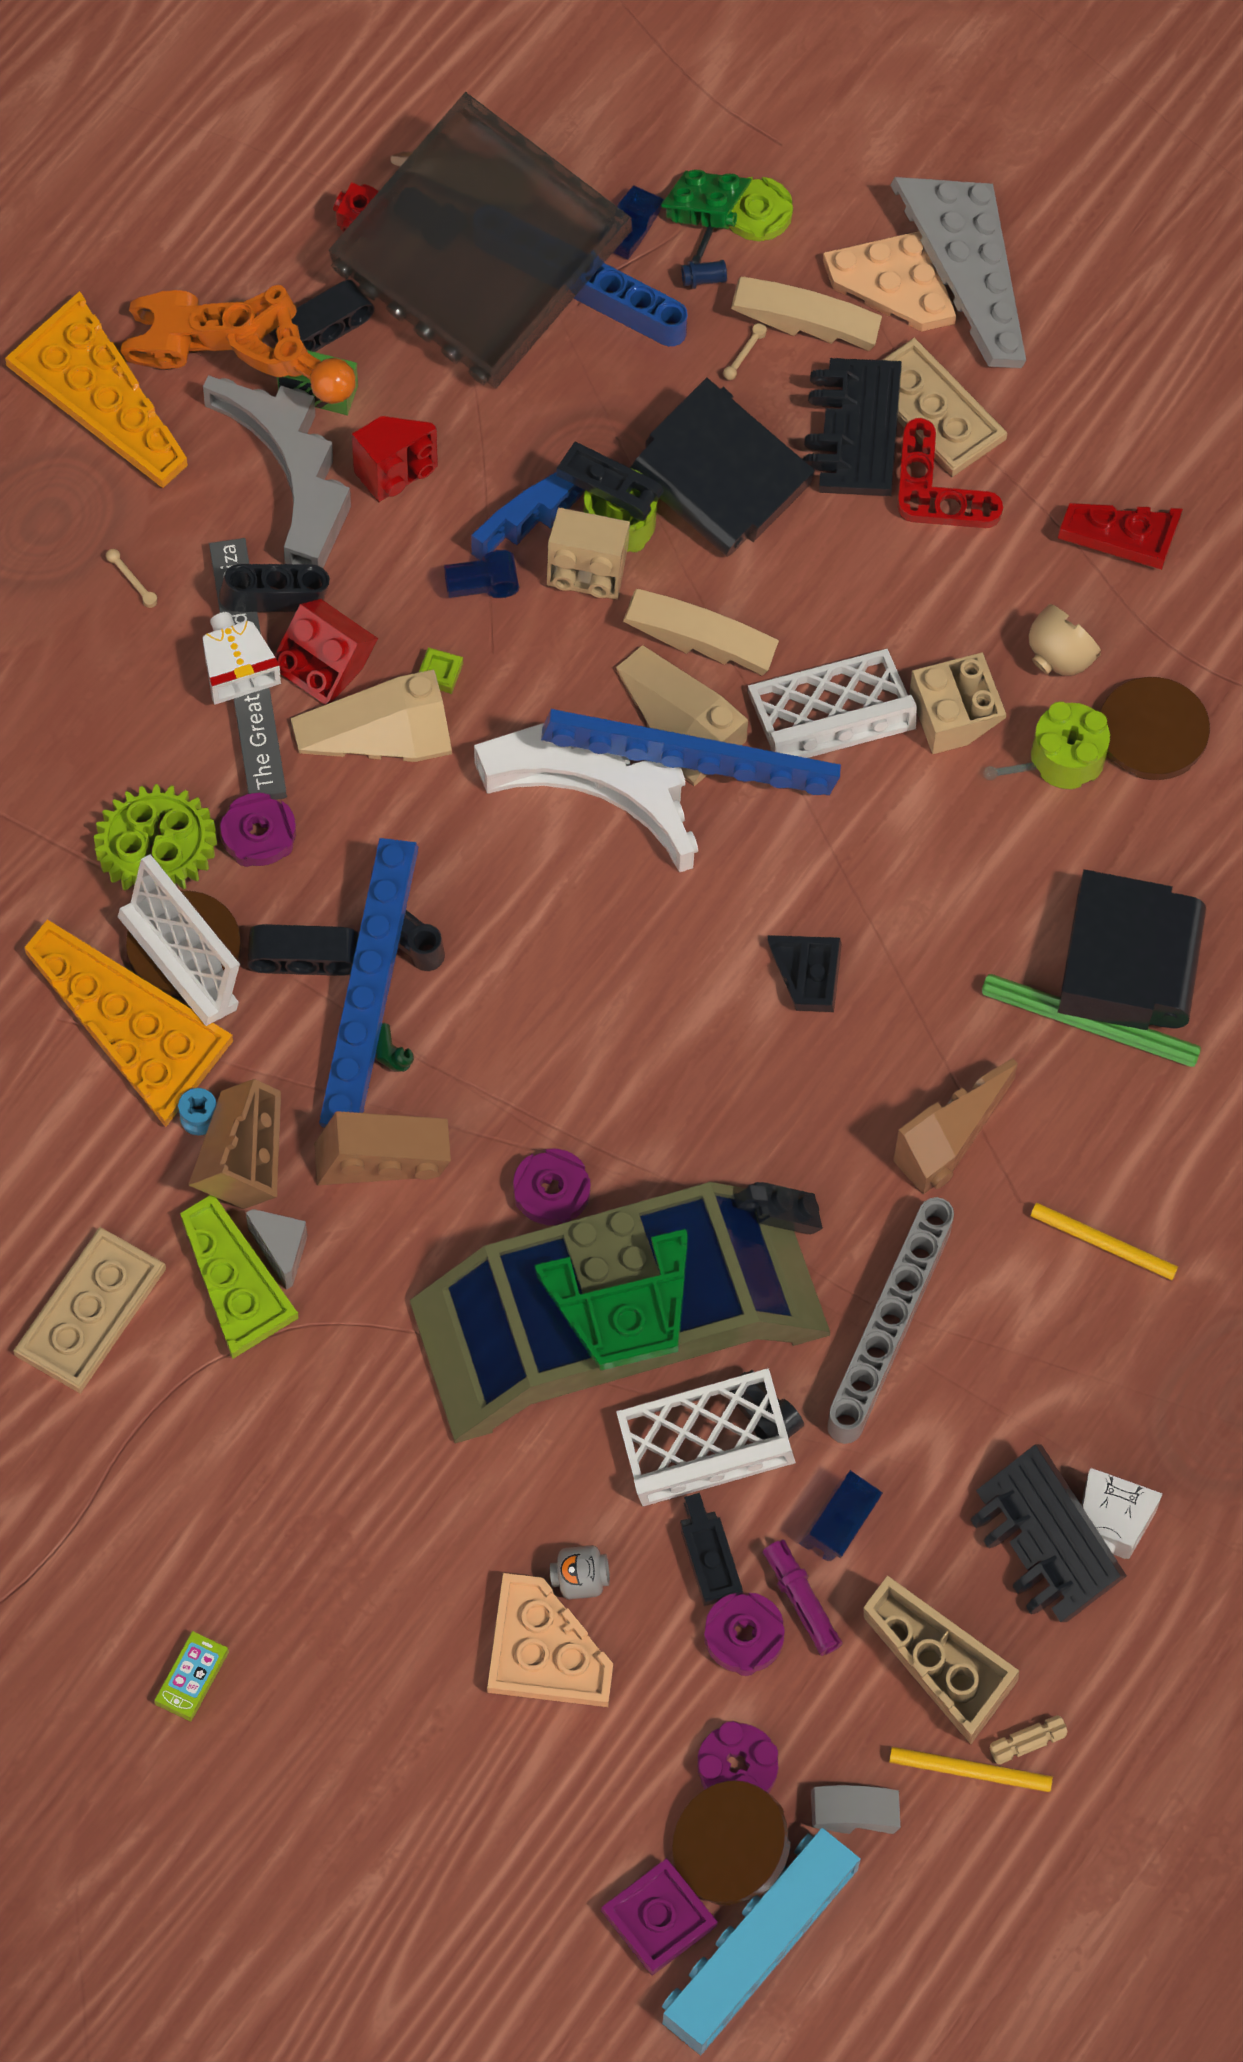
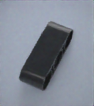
(331, 315)
(260, 597)
(301, 949)

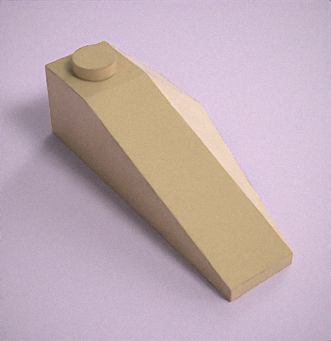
(679, 703)
(389, 719)

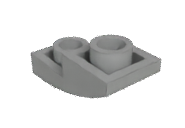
(852, 1807)

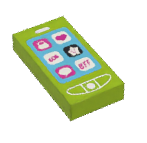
(191, 1676)

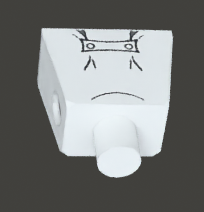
(1119, 1510)

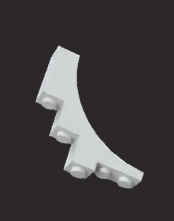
(642, 789)

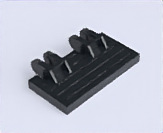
(861, 430)
(1055, 1535)

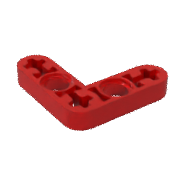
(924, 491)

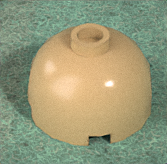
(1061, 644)

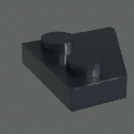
(808, 969)

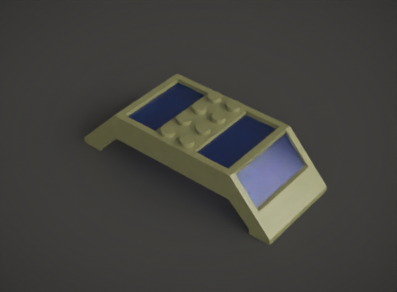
(506, 1345)

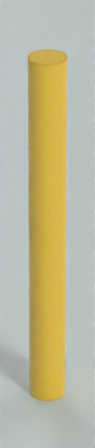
(1104, 1241)
(971, 1769)

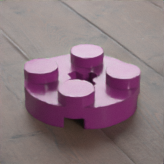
(262, 849)
(543, 1168)
(744, 1610)
(736, 1740)

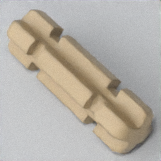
(1028, 1739)

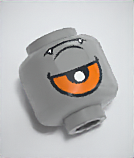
(580, 1572)

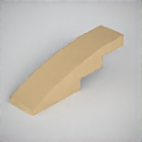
(805, 310)
(700, 629)

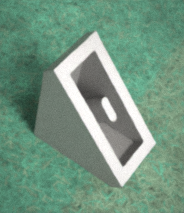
(280, 1240)

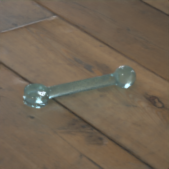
(991, 772)

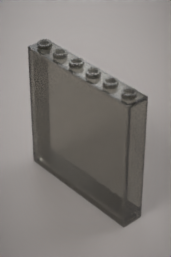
(479, 241)

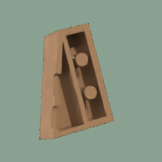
(241, 1146)
(381, 1148)

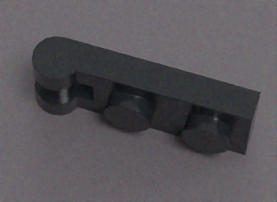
(609, 480)

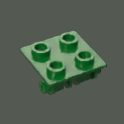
(705, 199)

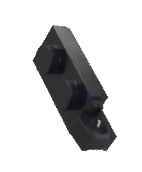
(781, 1207)
(709, 1552)

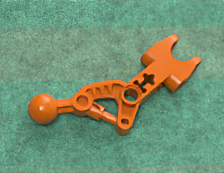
(185, 326)

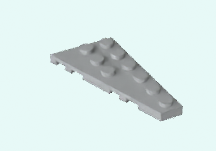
(969, 253)

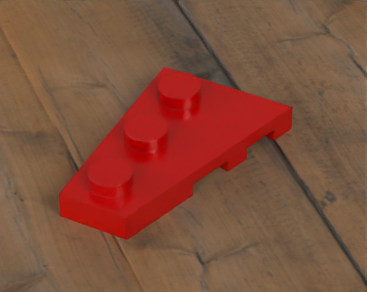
(1127, 534)

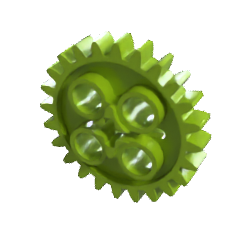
(123, 833)

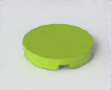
(763, 210)

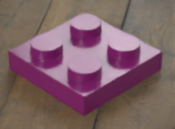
(659, 1916)

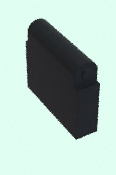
(722, 468)
(1132, 953)

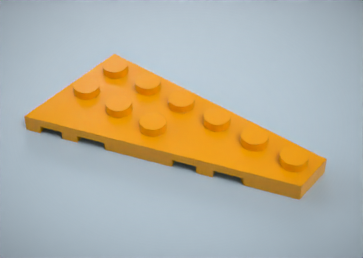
(90, 381)
(141, 1028)

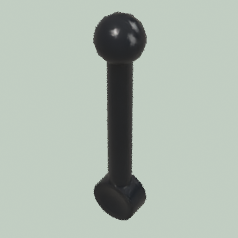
(697, 258)

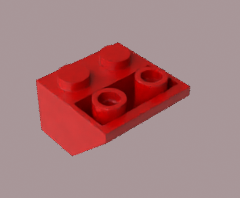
(393, 454)
(323, 650)

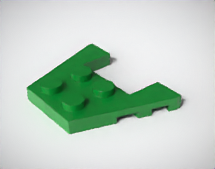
(628, 1319)

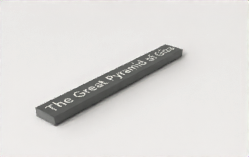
(253, 710)

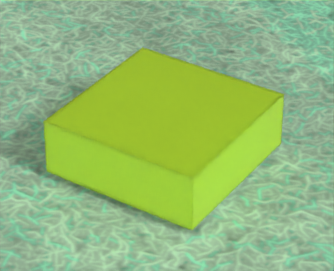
(446, 667)

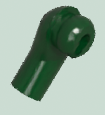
(390, 1055)

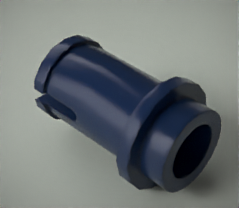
(703, 273)

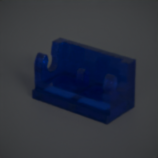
(841, 1516)

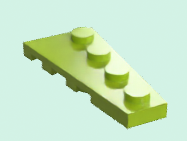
(238, 1283)

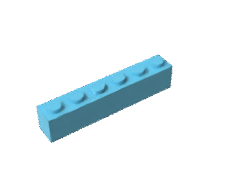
(760, 1941)

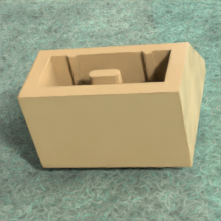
(587, 553)
(956, 701)

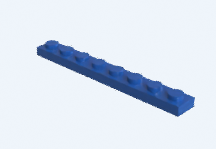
(690, 752)
(370, 978)

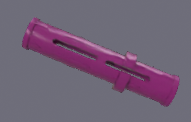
(807, 1606)

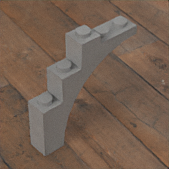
(306, 459)

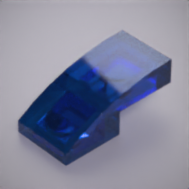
(643, 209)

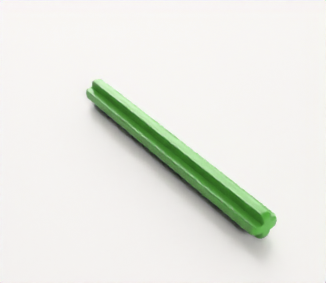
(1047, 1005)

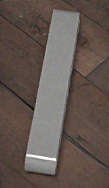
(890, 1336)

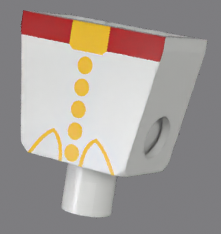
(237, 659)

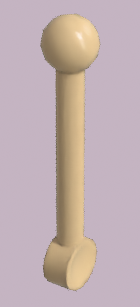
(758, 332)
(149, 598)

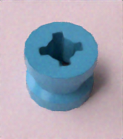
(196, 1120)

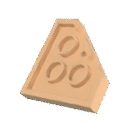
(893, 279)
(544, 1648)

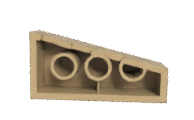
(944, 1659)

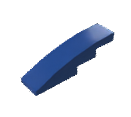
(524, 512)

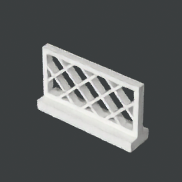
(841, 727)
(158, 923)
(711, 1469)

